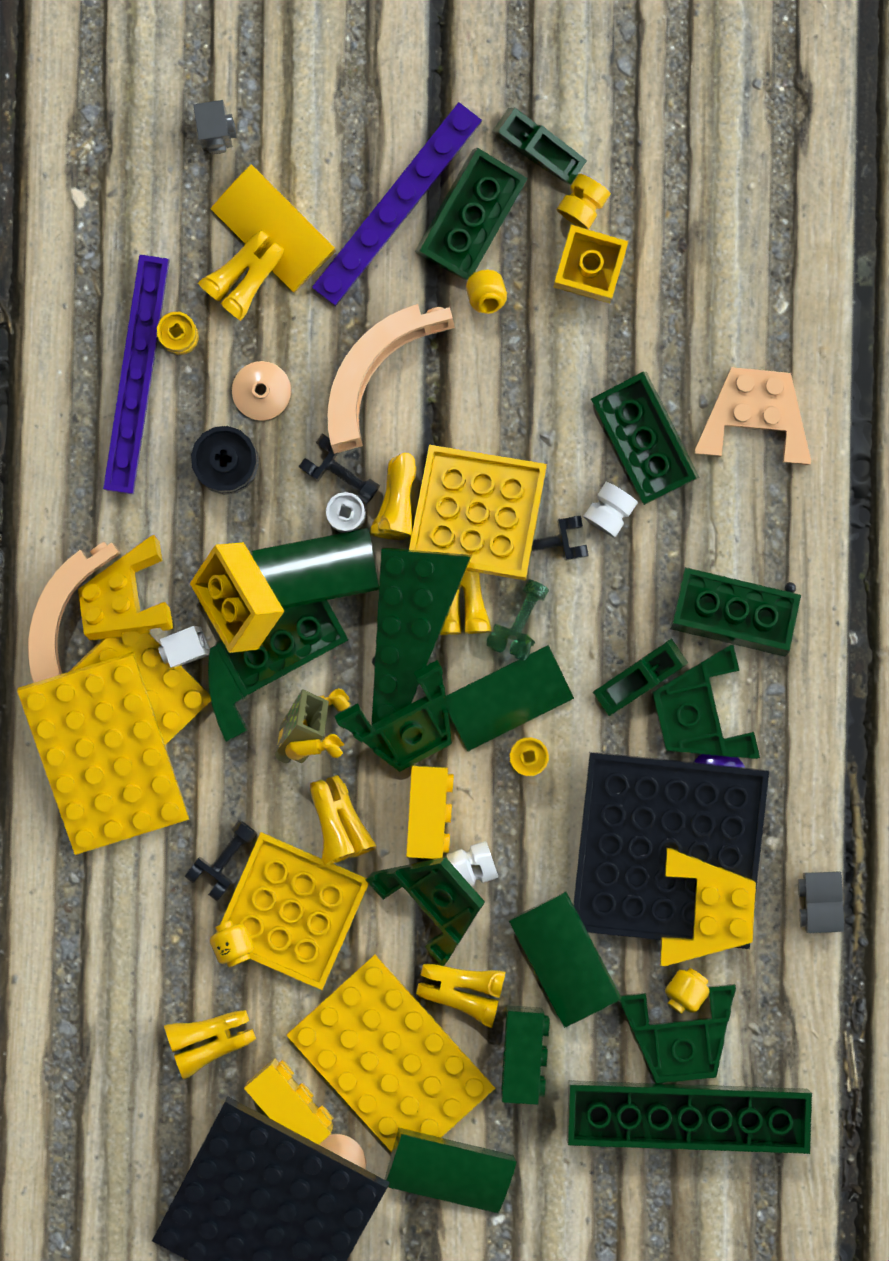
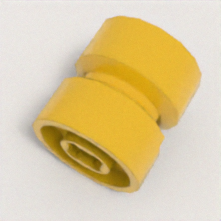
(584, 199)
(177, 333)
(528, 756)

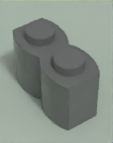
(822, 902)

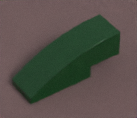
(539, 145)
(640, 677)
(224, 696)

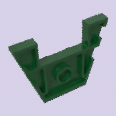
(690, 715)
(410, 732)
(441, 895)
(685, 1047)

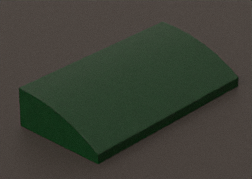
(471, 214)
(645, 437)
(320, 568)
(735, 612)
(295, 640)
(508, 698)
(565, 959)
(450, 1170)

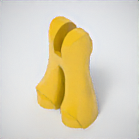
(220, 282)
(395, 516)
(475, 613)
(340, 825)
(477, 1006)
(185, 1034)

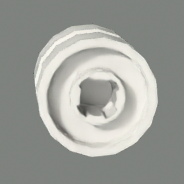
(610, 509)
(345, 512)
(480, 857)

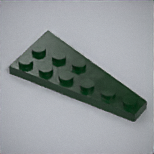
(412, 610)

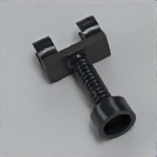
(365, 489)
(562, 539)
(242, 834)

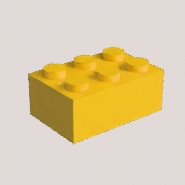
(236, 597)
(429, 812)
(288, 1102)

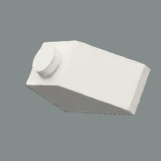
(184, 647)

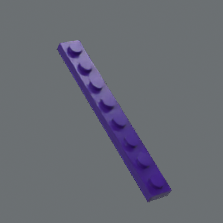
(397, 204)
(136, 374)

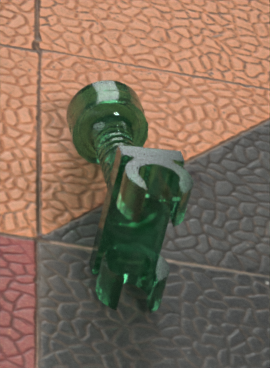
(522, 642)

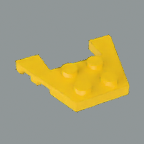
(111, 598)
(721, 909)

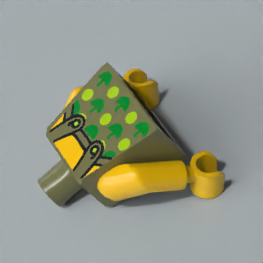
(305, 727)

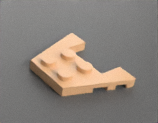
(757, 402)

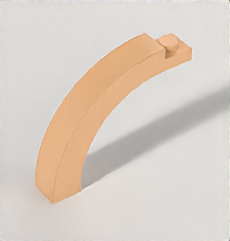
(364, 360)
(51, 605)

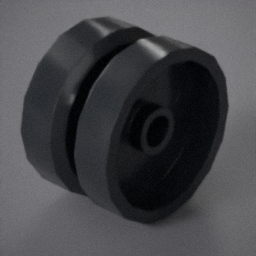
(223, 442)

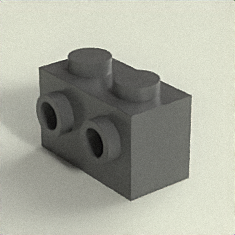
(214, 126)

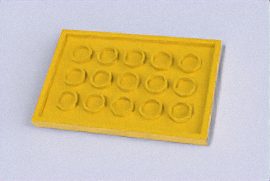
(103, 753)
(389, 1056)

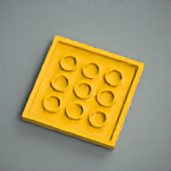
(479, 509)
(171, 690)
(295, 909)

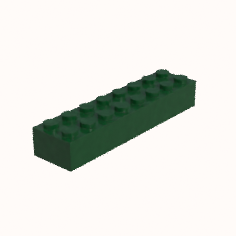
(689, 1117)

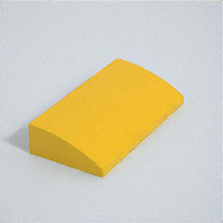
(257, 205)

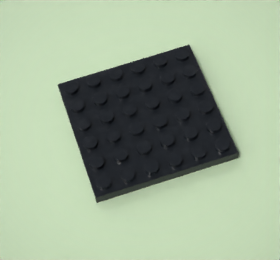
(654, 804)
(267, 1196)

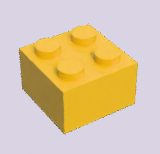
(590, 264)

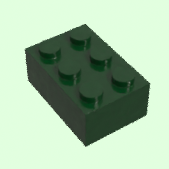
(524, 1055)

